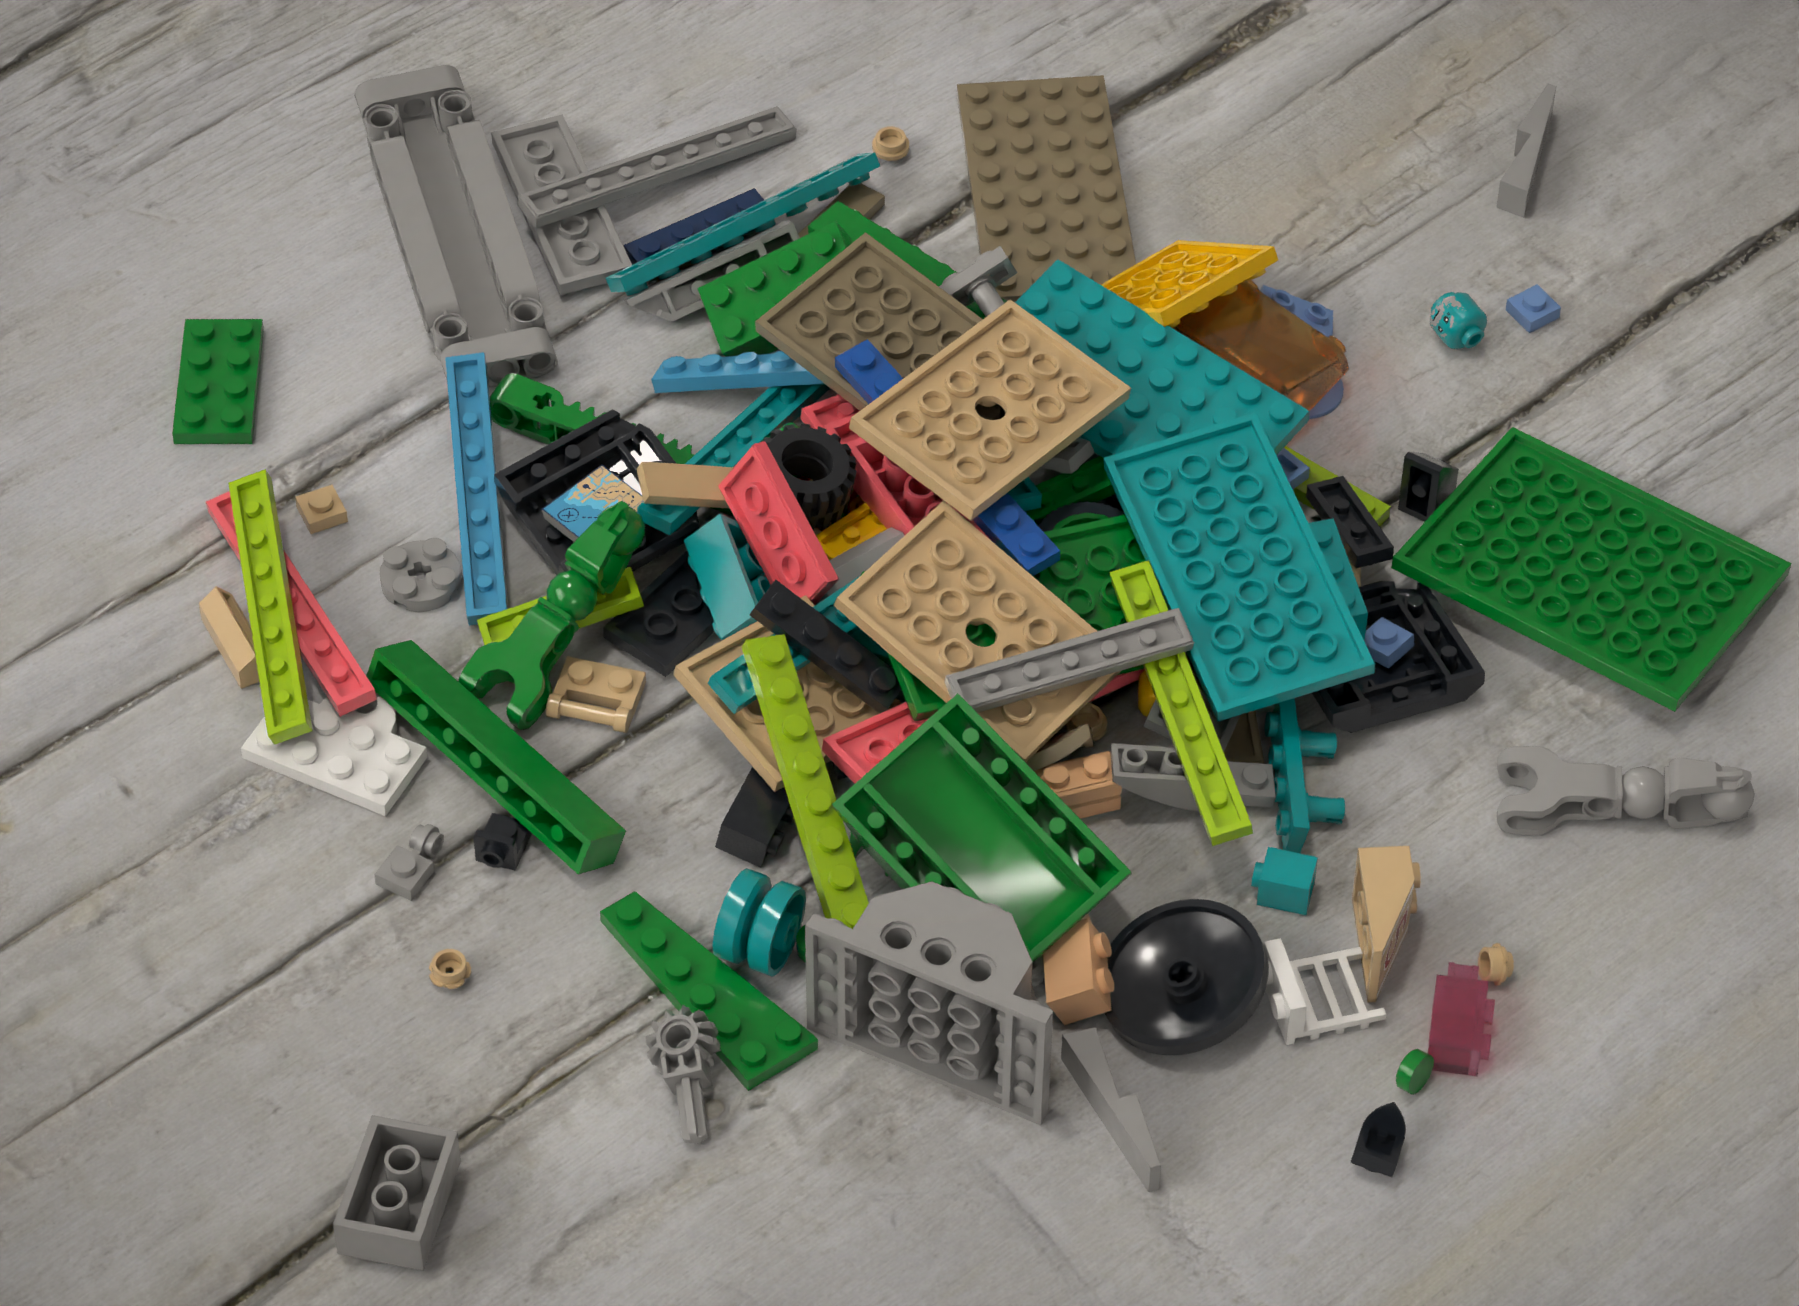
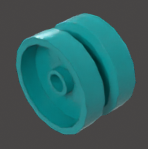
(759, 922)

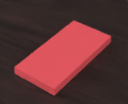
(777, 525)

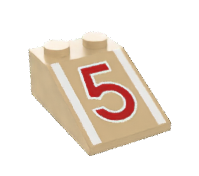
(1382, 907)

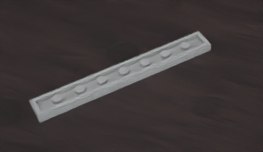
(656, 167)

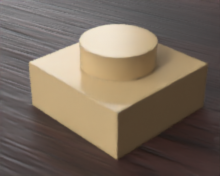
(321, 509)

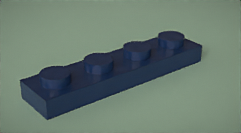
(678, 231)

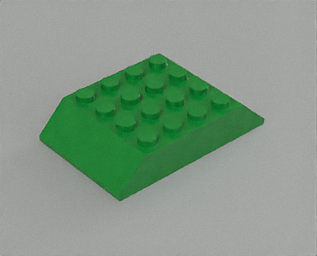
(977, 819)

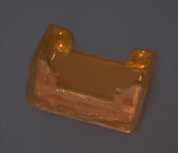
(1268, 344)

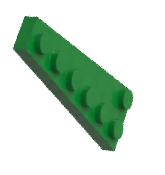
(752, 1030)

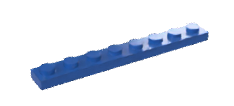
(1004, 520)

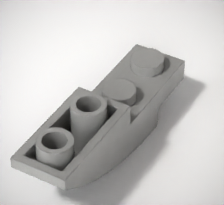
(1159, 776)

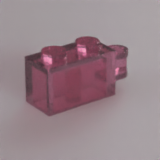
(1458, 1021)

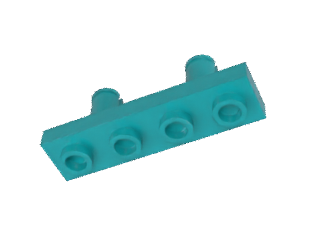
(1285, 755)

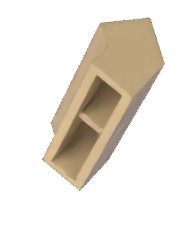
(230, 634)

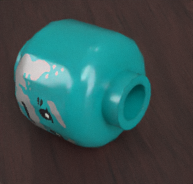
(1458, 320)

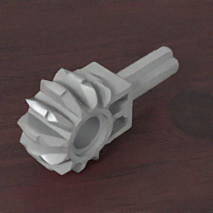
(686, 1068)

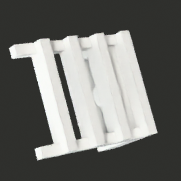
(1291, 1002)

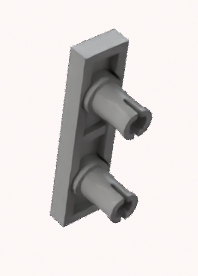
(980, 280)

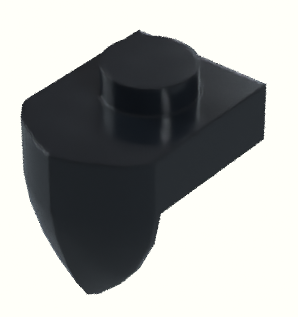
(1380, 1140)

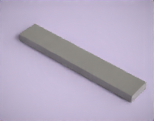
(1072, 661)

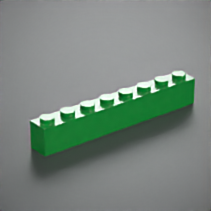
(495, 757)

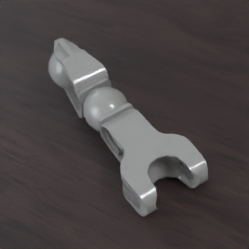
(1688, 793)

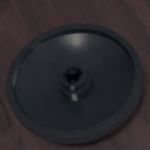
(1185, 976)

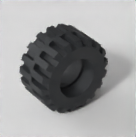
(822, 459)

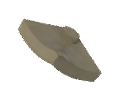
(1061, 745)

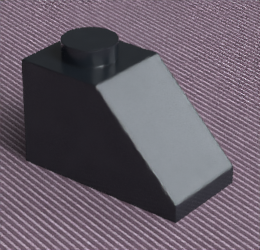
(1425, 484)

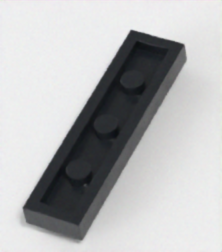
(827, 646)

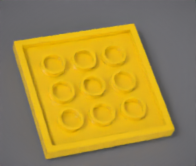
(1188, 276)

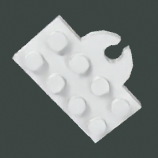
(344, 755)

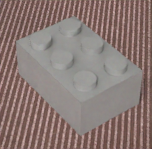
(397, 1193)

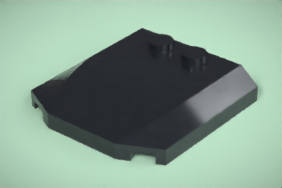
(561, 464)
(1426, 678)

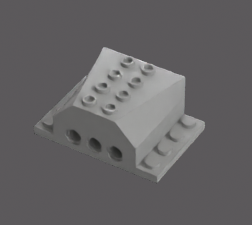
(936, 992)

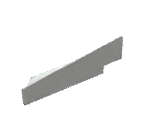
(679, 293)

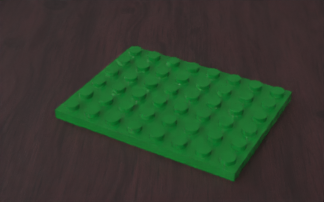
(1592, 568)

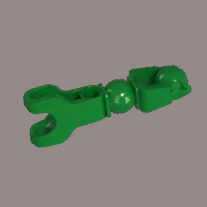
(530, 652)

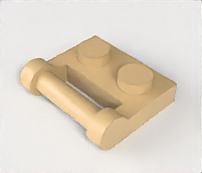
(600, 686)

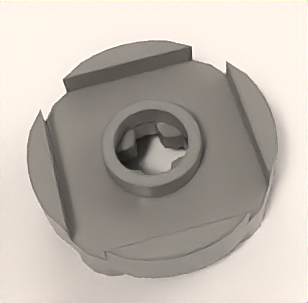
(425, 556)

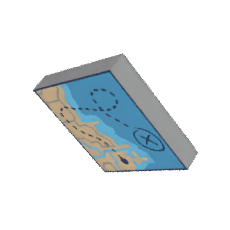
(585, 500)

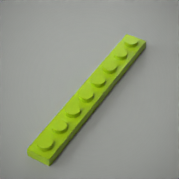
(270, 607)
(1185, 715)
(805, 778)

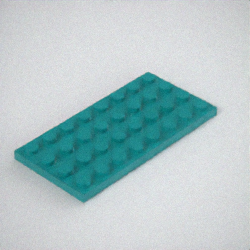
(1171, 377)
(1239, 566)

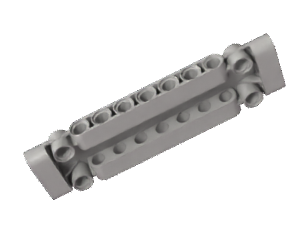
(454, 222)

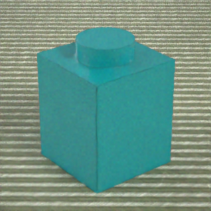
(1285, 880)

